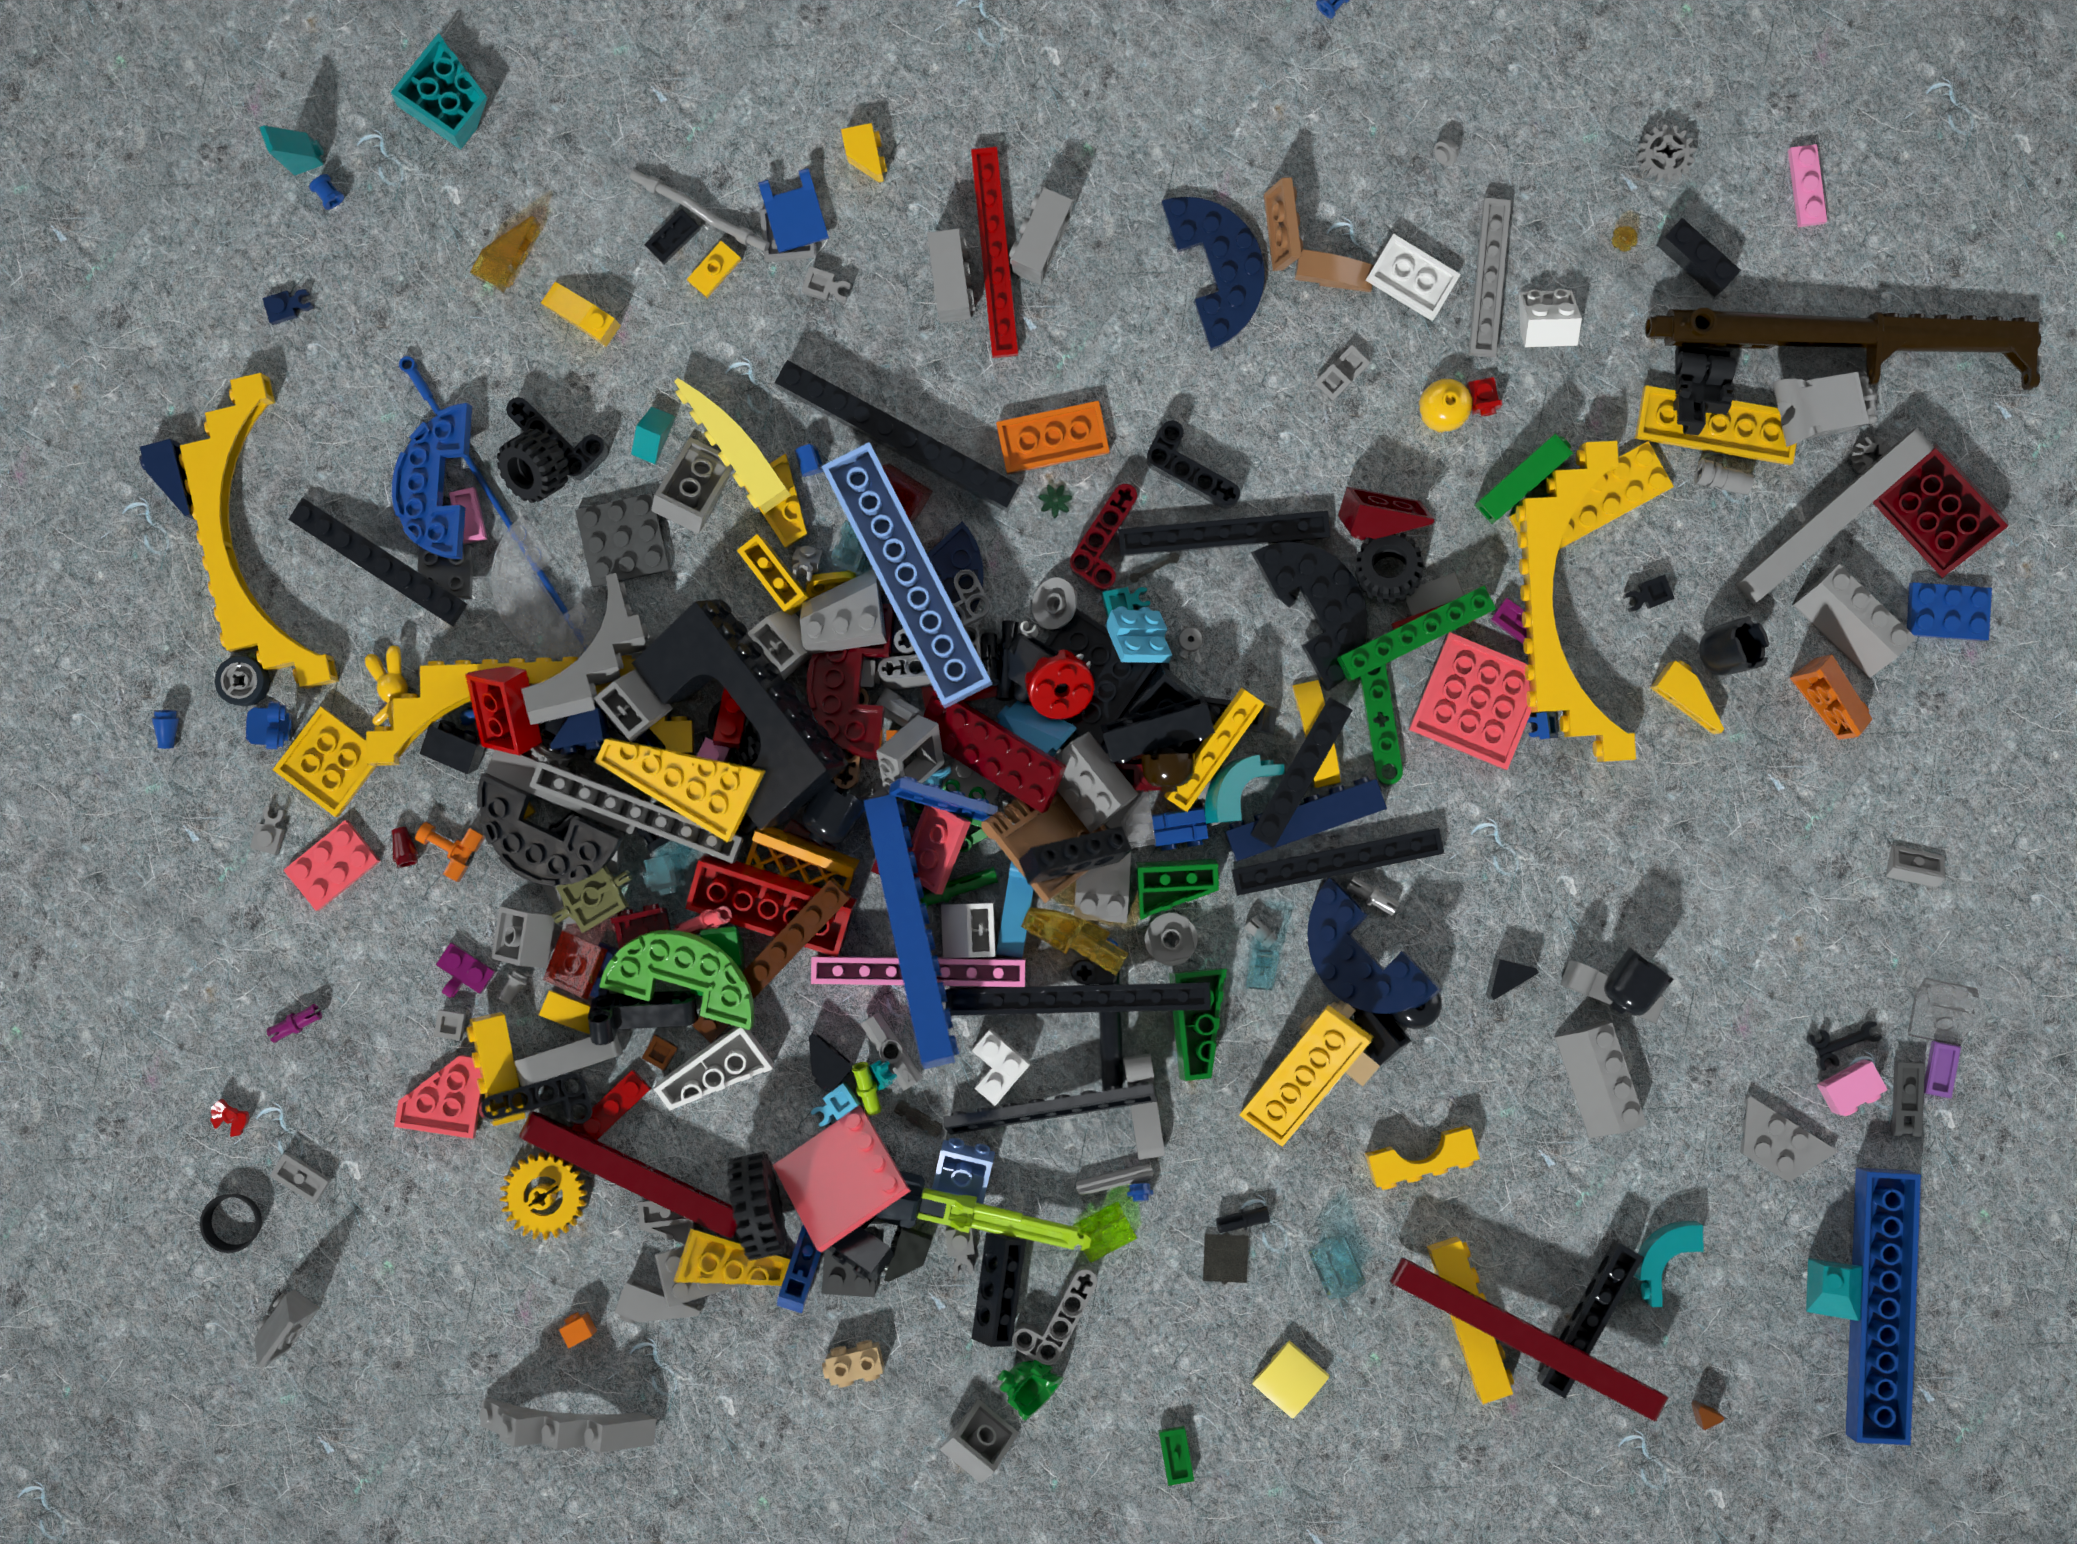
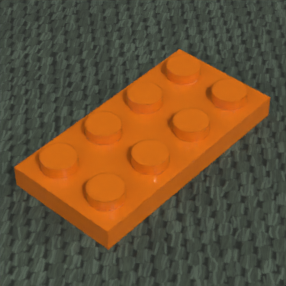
(1052, 437)

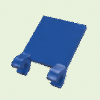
(794, 214)

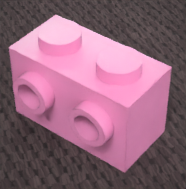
(1852, 1088)

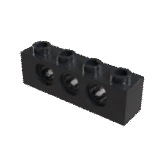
(1074, 855)
(998, 1290)

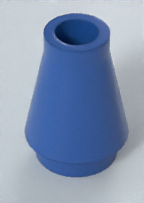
(165, 727)

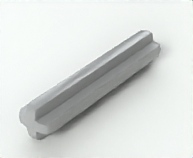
(1114, 1179)

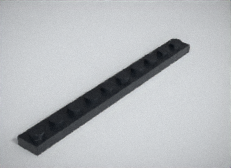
(1079, 998)

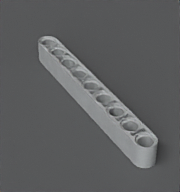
(1834, 515)

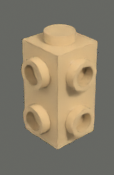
(846, 1365)

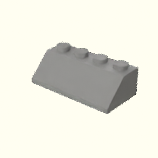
(1854, 620)
(1600, 1080)

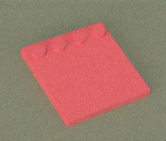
(1474, 702)
(840, 1178)

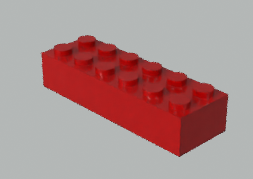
(763, 901)

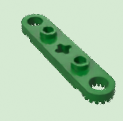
(1382, 739)

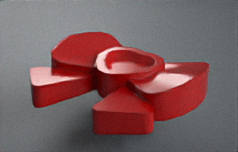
(223, 1112)

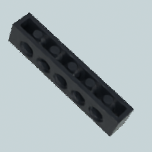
(1594, 1310)

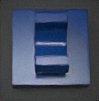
(1546, 725)

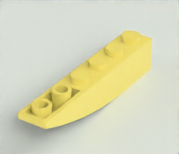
(736, 449)

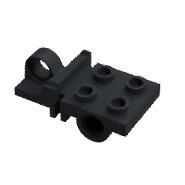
(1702, 385)

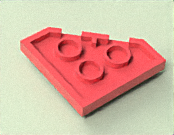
(444, 1102)

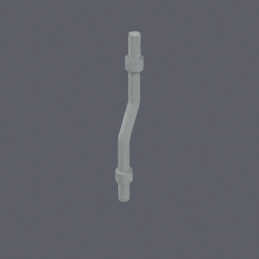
(656, 186)

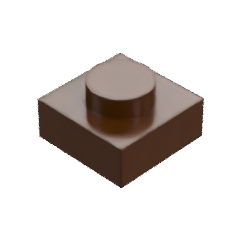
(660, 1052)

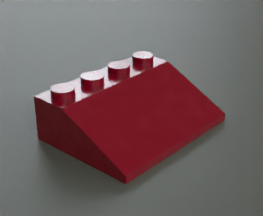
(1941, 512)

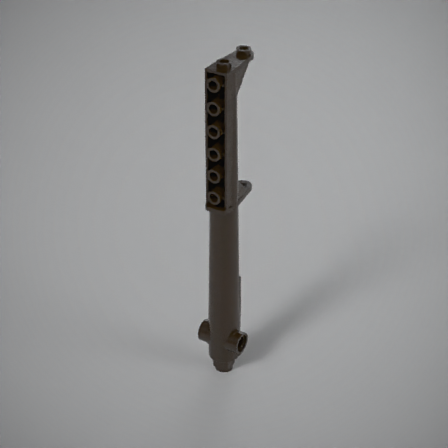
(1878, 333)

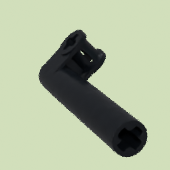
(1109, 1023)

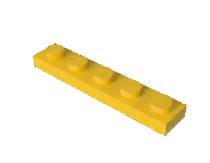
(1217, 746)

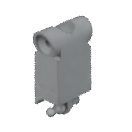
(1824, 405)

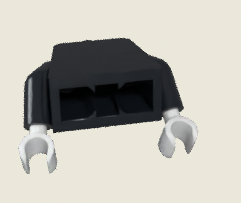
(1023, 656)

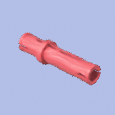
(707, 920)

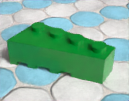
(1198, 1028)

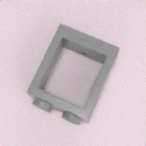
(916, 735)

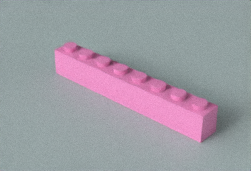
(887, 971)

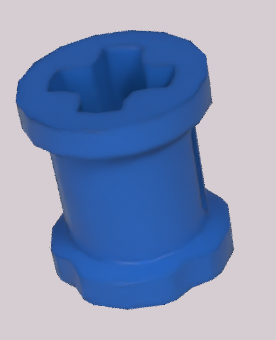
(1329, 7)
(326, 191)

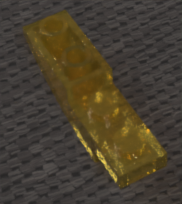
(1068, 931)

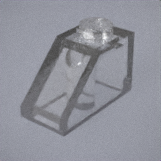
(1138, 822)

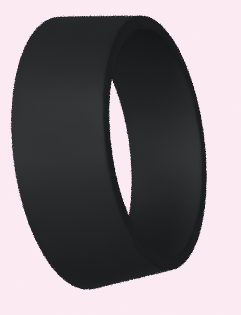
(207, 1230)

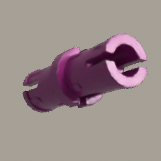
(294, 1023)

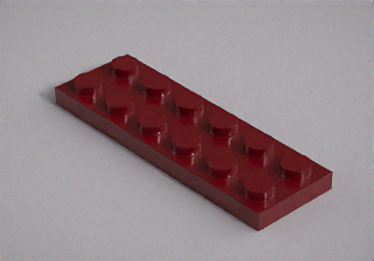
(996, 753)

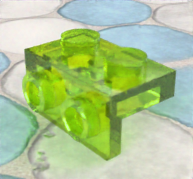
(1108, 1231)

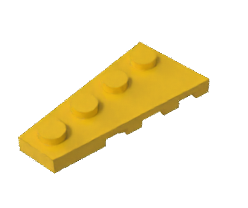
(723, 1261)

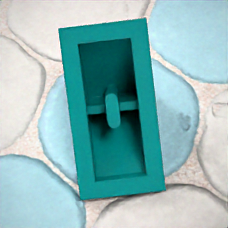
(652, 434)

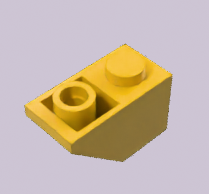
(862, 151)

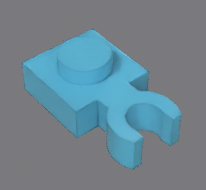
(838, 1103)

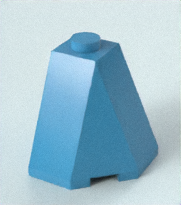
(1035, 728)

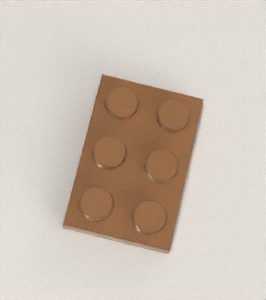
(1283, 224)

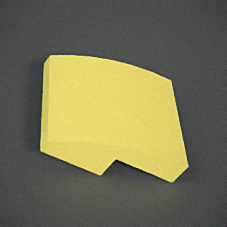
(1291, 1379)

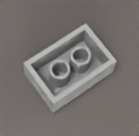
(1041, 235)
(951, 275)
(1092, 783)

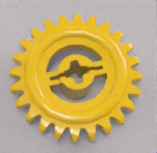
(522, 1210)

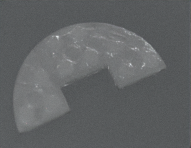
(527, 605)

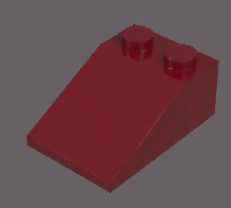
(1380, 514)

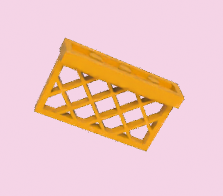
(804, 851)

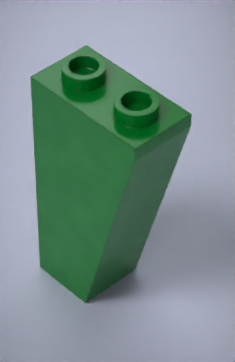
(1524, 478)

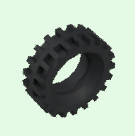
(757, 1206)

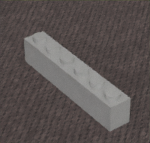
(519, 773)

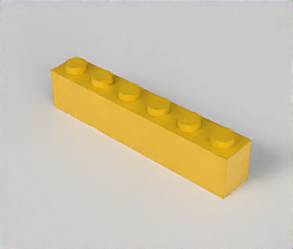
(1478, 1348)

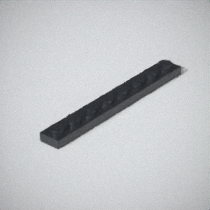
(1224, 533)
(378, 562)
(1337, 861)
(1061, 1106)

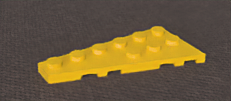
(697, 787)

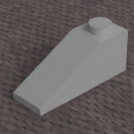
(647, 1303)

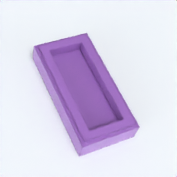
(1941, 1069)

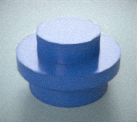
(1140, 1192)

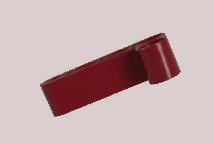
(1107, 532)

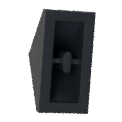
(1506, 976)

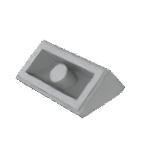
(1916, 866)

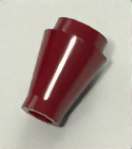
(404, 850)

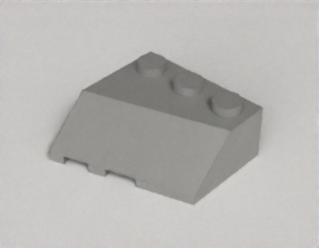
(844, 616)

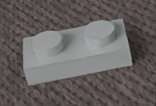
(300, 1178)

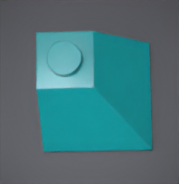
(1834, 1289)

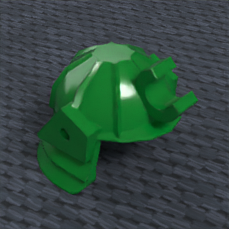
(1029, 1386)

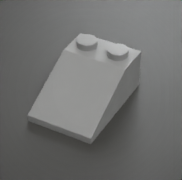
(692, 486)
(1104, 893)
(283, 1326)

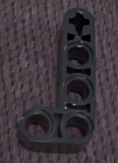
(577, 453)
(1196, 470)
(627, 1012)
(534, 1102)

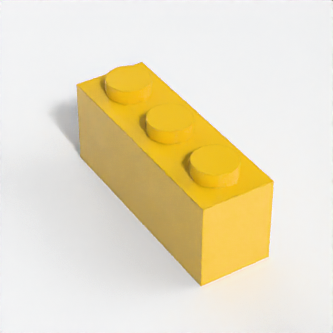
(773, 574)

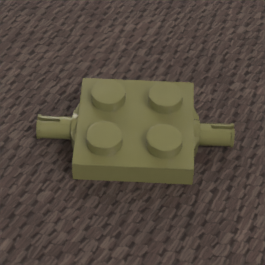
(593, 899)

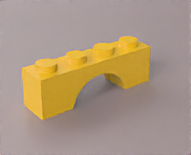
(1454, 1148)

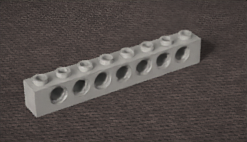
(632, 811)

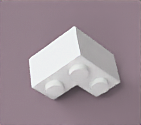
(1005, 1066)

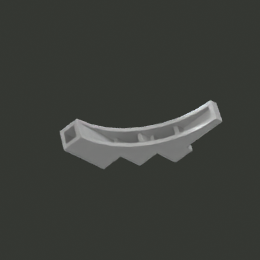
(574, 688)
(567, 1430)

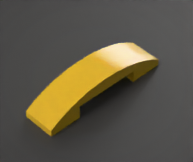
(1310, 704)

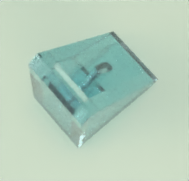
(1261, 968)

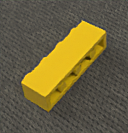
(495, 1061)

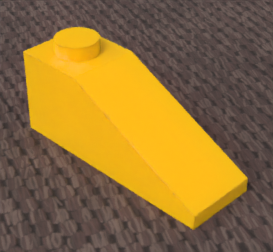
(581, 313)
(1686, 693)

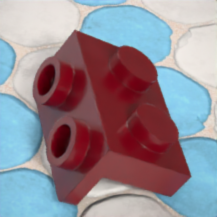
(631, 925)

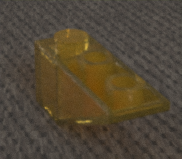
(501, 258)

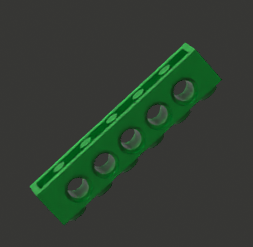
(1416, 633)

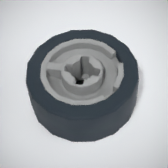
(256, 681)

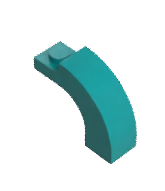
(1226, 787)
(1659, 1249)

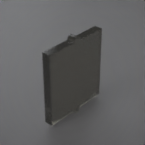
(1225, 1258)

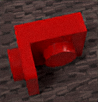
(1484, 396)

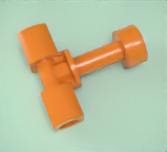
(457, 852)

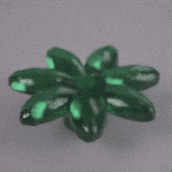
(1055, 506)

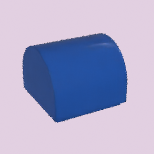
(809, 460)

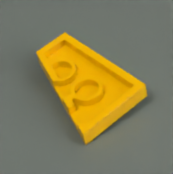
(787, 516)

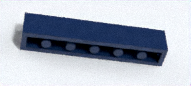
(1312, 817)

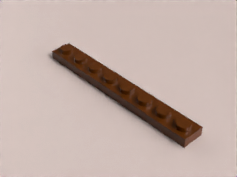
(784, 947)

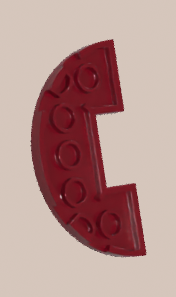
(835, 695)

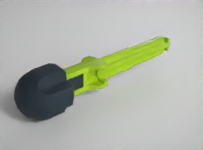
(964, 1213)

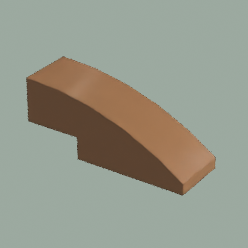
(1333, 271)

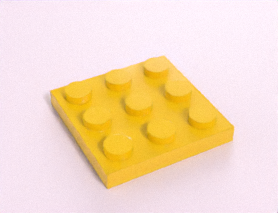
(326, 762)

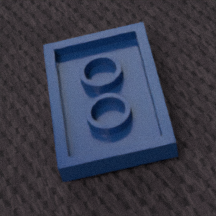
(1949, 611)

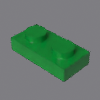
(1176, 1455)

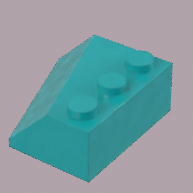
(441, 94)

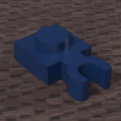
(283, 306)

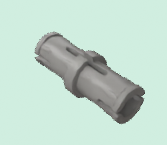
(1372, 895)

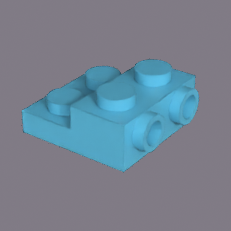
(1138, 635)

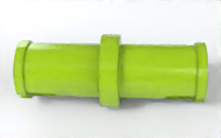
(866, 1088)

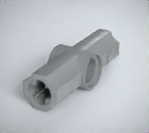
(882, 1035)

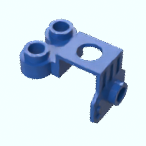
(269, 725)

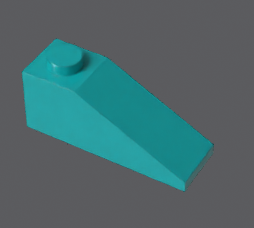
(293, 149)

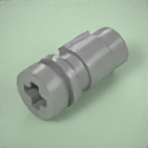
(1725, 477)

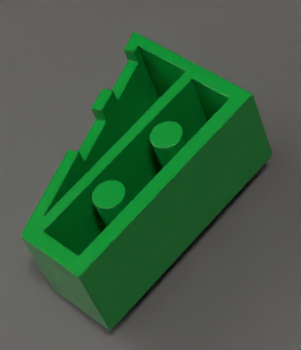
(1174, 882)

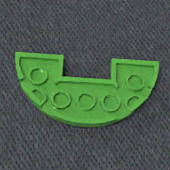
(687, 962)

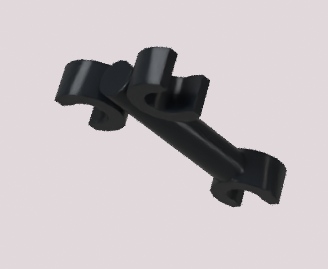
(1825, 1048)

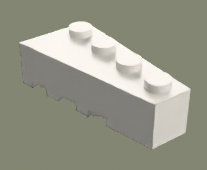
(722, 1063)

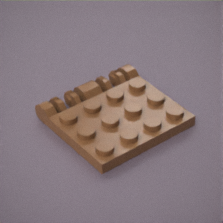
(1036, 829)

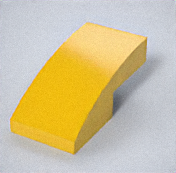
(566, 1011)

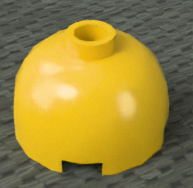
(1445, 405)

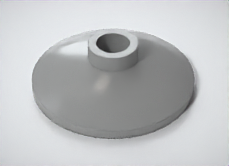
(1046, 603)

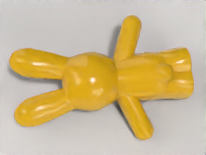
(389, 684)

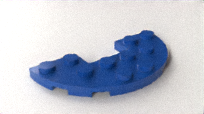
(420, 482)

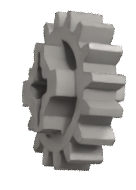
(1672, 144)

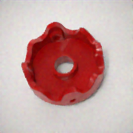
(1052, 672)

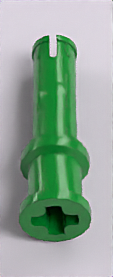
(960, 886)

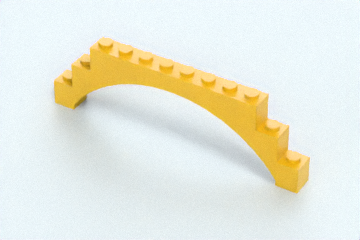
(209, 477)
(1548, 672)
(446, 689)

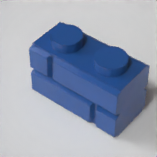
(1180, 828)

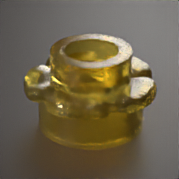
(1630, 235)

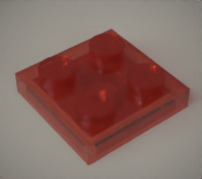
(574, 964)

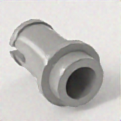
(1261, 932)
(513, 986)

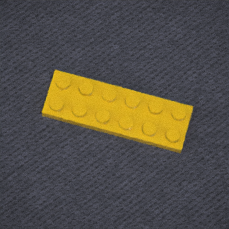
(1744, 432)
(1616, 493)
(1305, 1075)

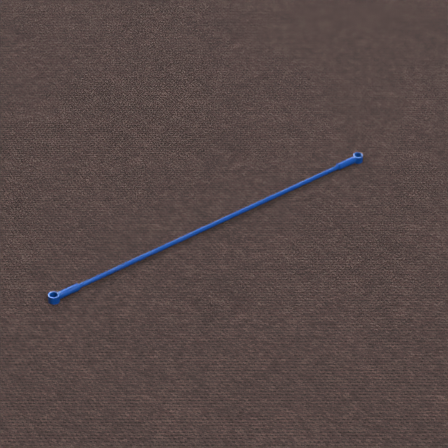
(428, 396)

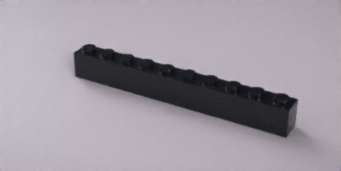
(897, 436)

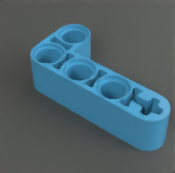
(1016, 906)

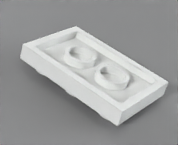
(1413, 277)

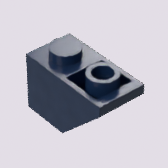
(580, 731)

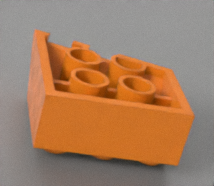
(1832, 697)

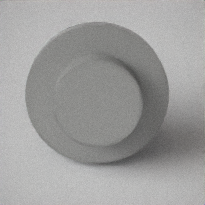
(1446, 152)

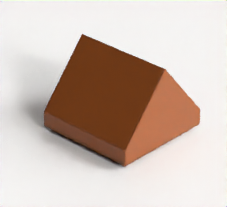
(1706, 1416)

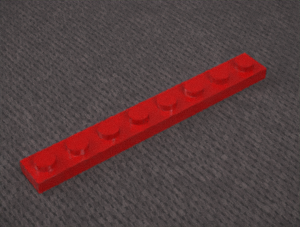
(994, 252)

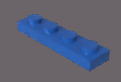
(950, 801)

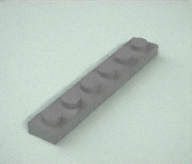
(1489, 277)

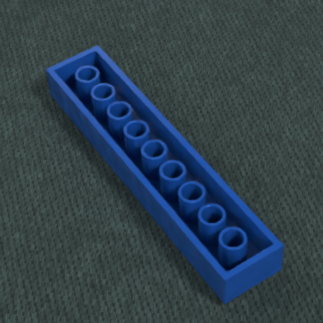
(910, 936)
(1885, 1336)

